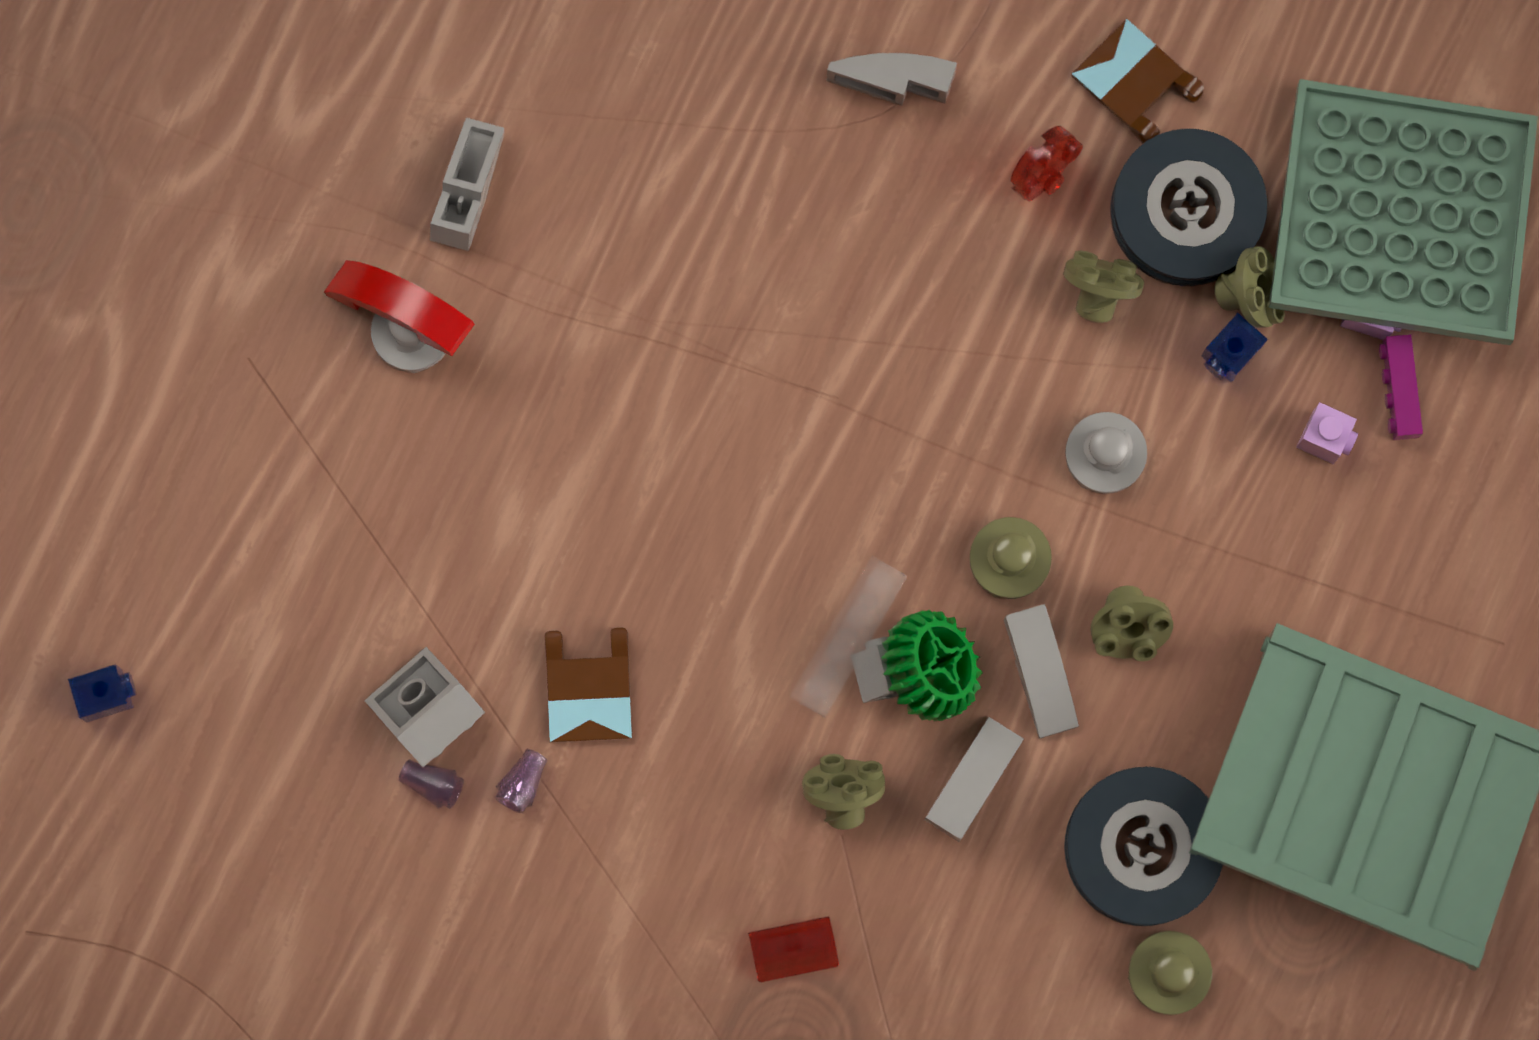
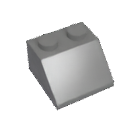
(425, 706)

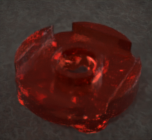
(1043, 168)

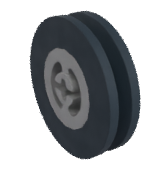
(1186, 160)
(1126, 892)

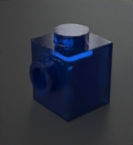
(1233, 348)
(102, 693)

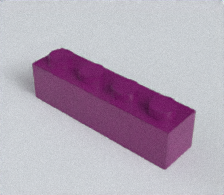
(1401, 386)

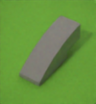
(894, 74)
(466, 184)
(1041, 671)
(973, 779)

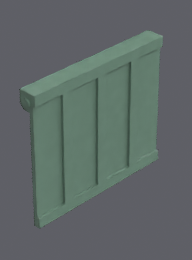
(1373, 795)

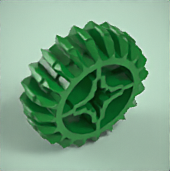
(931, 665)

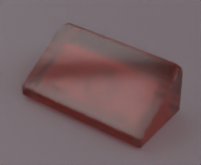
(793, 949)

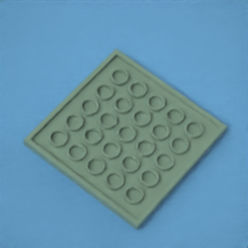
(1404, 212)

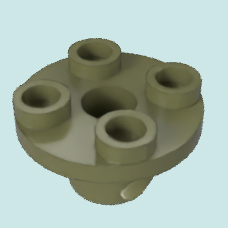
(1101, 284)
(1250, 288)
(1010, 558)
(1131, 625)
(844, 789)
(1170, 972)

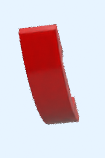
(402, 303)

